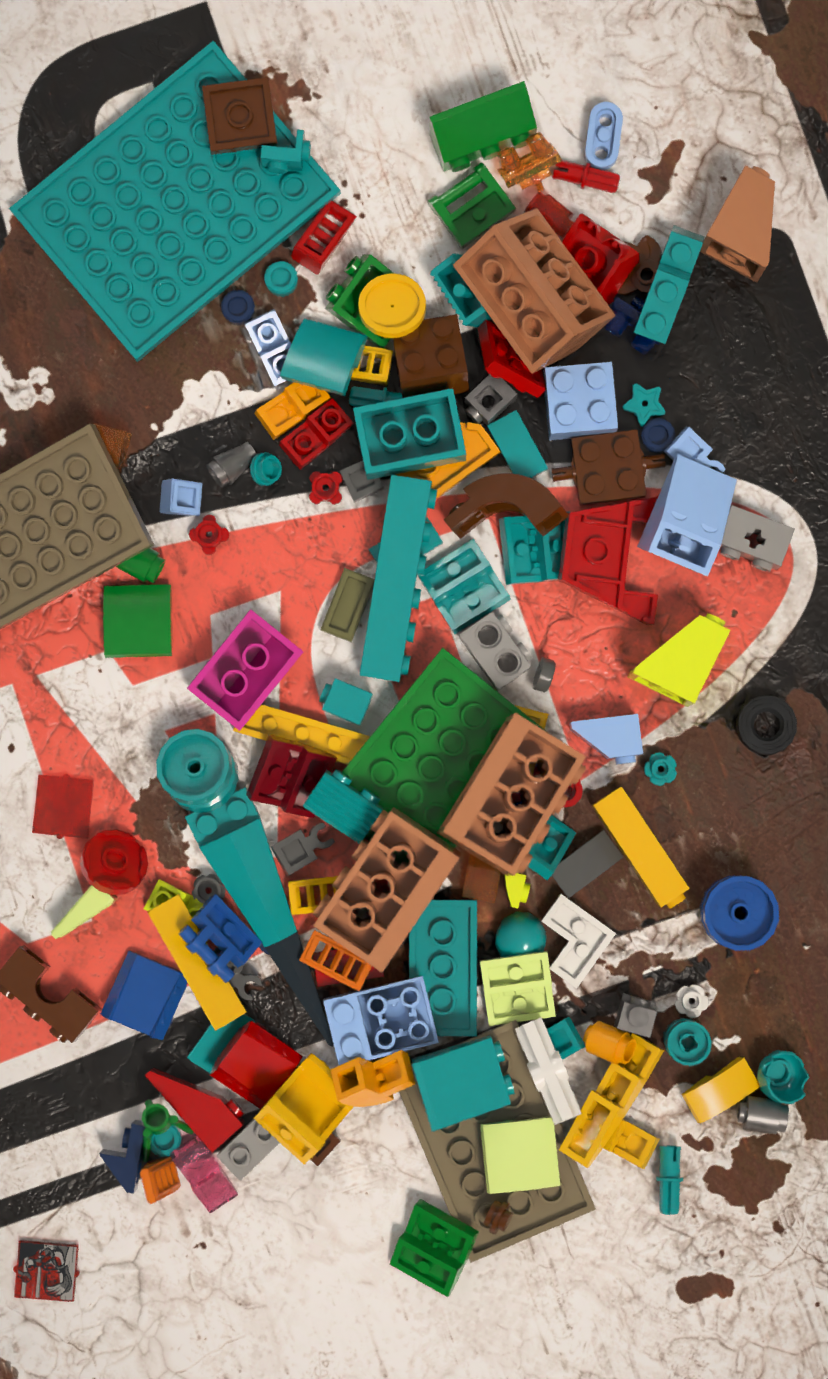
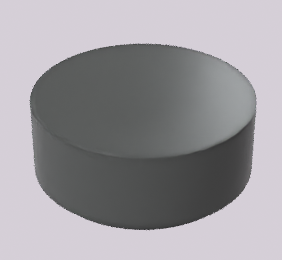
(544, 674)

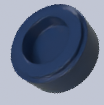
(238, 307)
(657, 435)

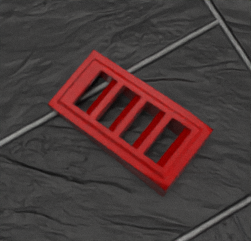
(310, 253)

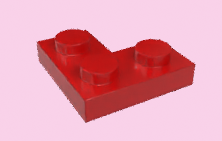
(504, 363)

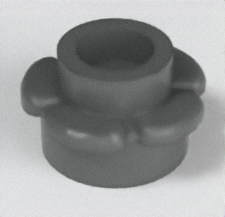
(202, 883)

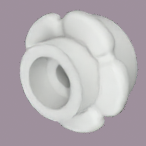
(682, 1002)

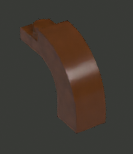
(506, 493)

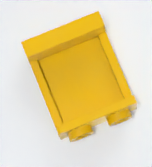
(304, 1110)

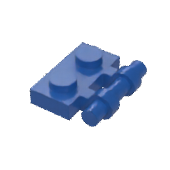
(226, 932)

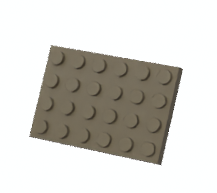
(63, 523)
(458, 1160)

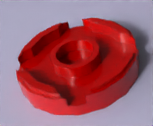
(113, 862)

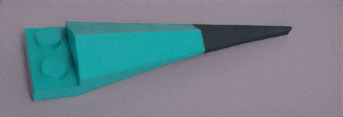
(243, 861)

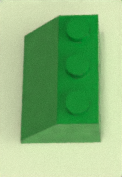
(482, 127)

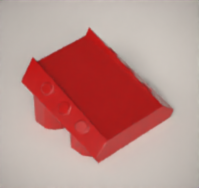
(601, 256)
(255, 1064)

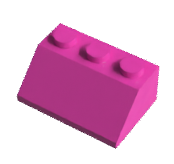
(245, 669)

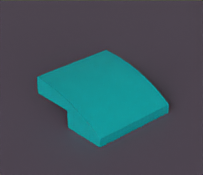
(323, 357)
(528, 554)
(464, 586)

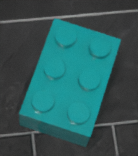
(410, 434)

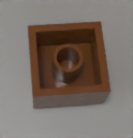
(432, 358)

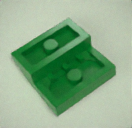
(137, 621)
(434, 1248)

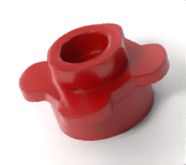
(318, 481)
(209, 525)

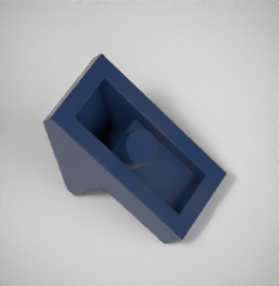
(127, 1165)

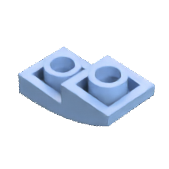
(270, 343)

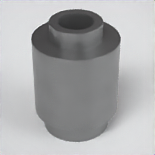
(763, 1115)

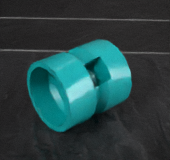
(687, 1041)

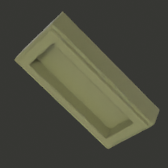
(348, 605)

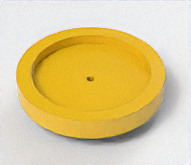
(392, 305)

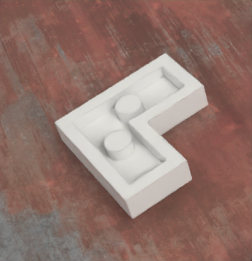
(585, 938)

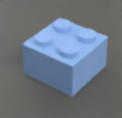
(580, 400)

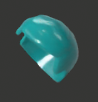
(520, 935)
(782, 1077)

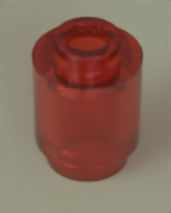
(553, 211)

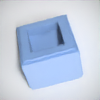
(180, 497)

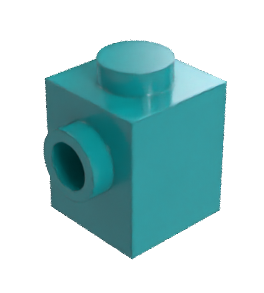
(345, 701)

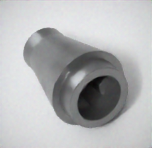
(230, 465)

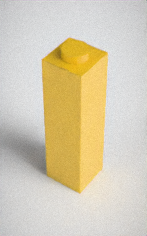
(641, 848)

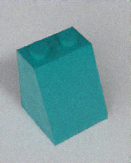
(462, 1081)

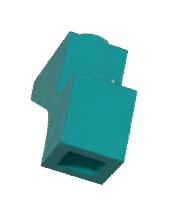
(669, 284)

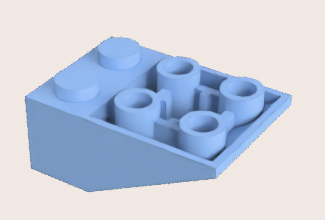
(689, 515)
(381, 1020)

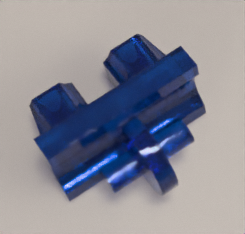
(626, 316)

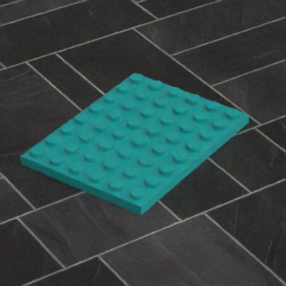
(159, 222)

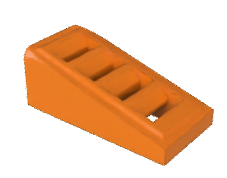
(361, 975)
(159, 1179)

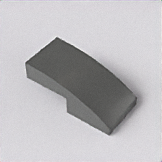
(586, 863)

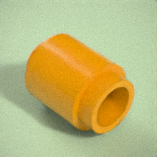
(609, 1043)

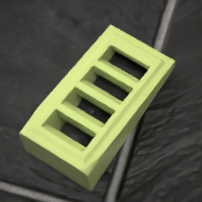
(86, 907)

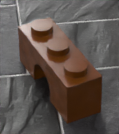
(22, 980)

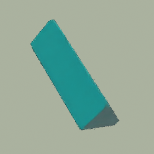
(214, 1042)

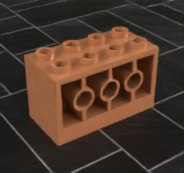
(533, 290)
(489, 790)
(393, 910)

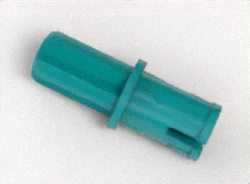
(365, 396)
(669, 1179)

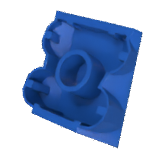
(145, 995)

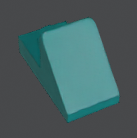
(552, 848)

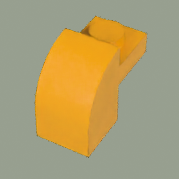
(370, 1084)

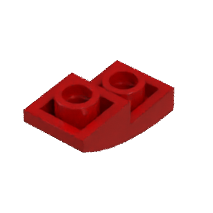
(316, 434)

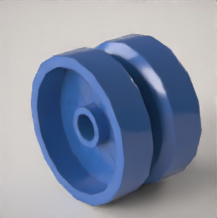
(757, 904)

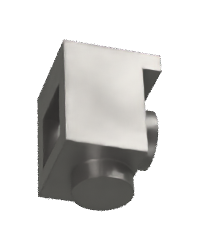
(493, 388)
(636, 1015)

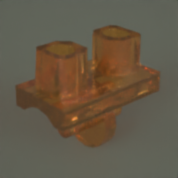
(531, 167)

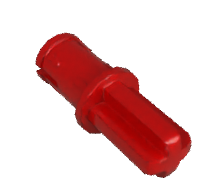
(587, 176)

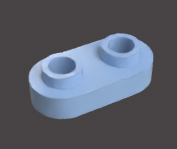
(603, 137)

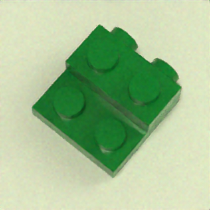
(344, 298)

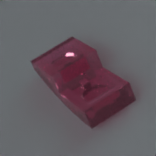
(204, 1174)

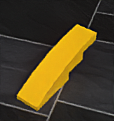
(610, 1103)

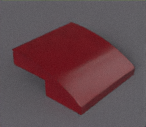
(288, 774)

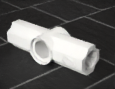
(548, 1071)

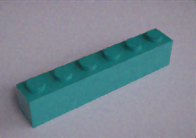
(396, 578)

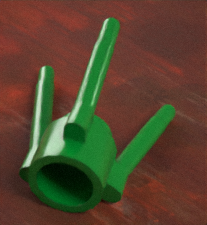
(158, 1121)

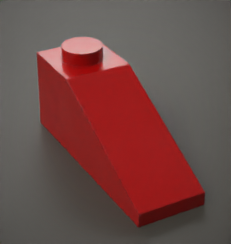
(204, 1111)

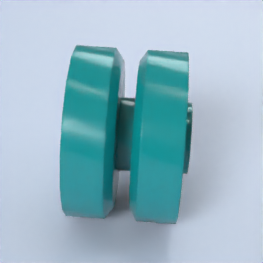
(197, 770)

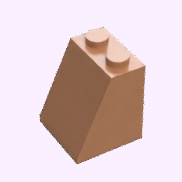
(744, 225)

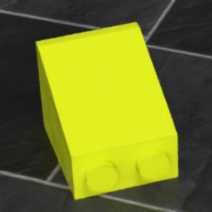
(684, 661)

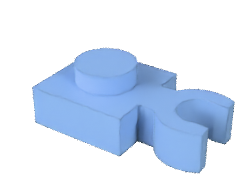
(694, 448)

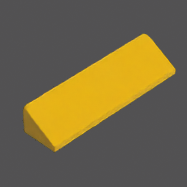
(213, 994)

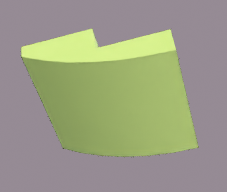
(517, 988)
(520, 1155)

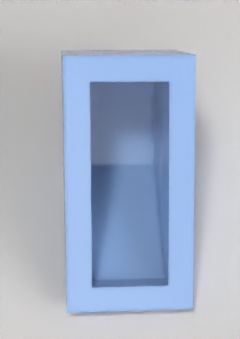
(612, 736)

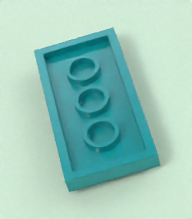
(446, 956)

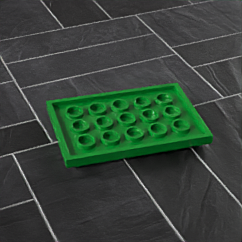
(431, 743)

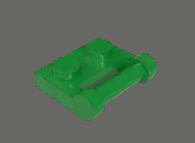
(477, 214)

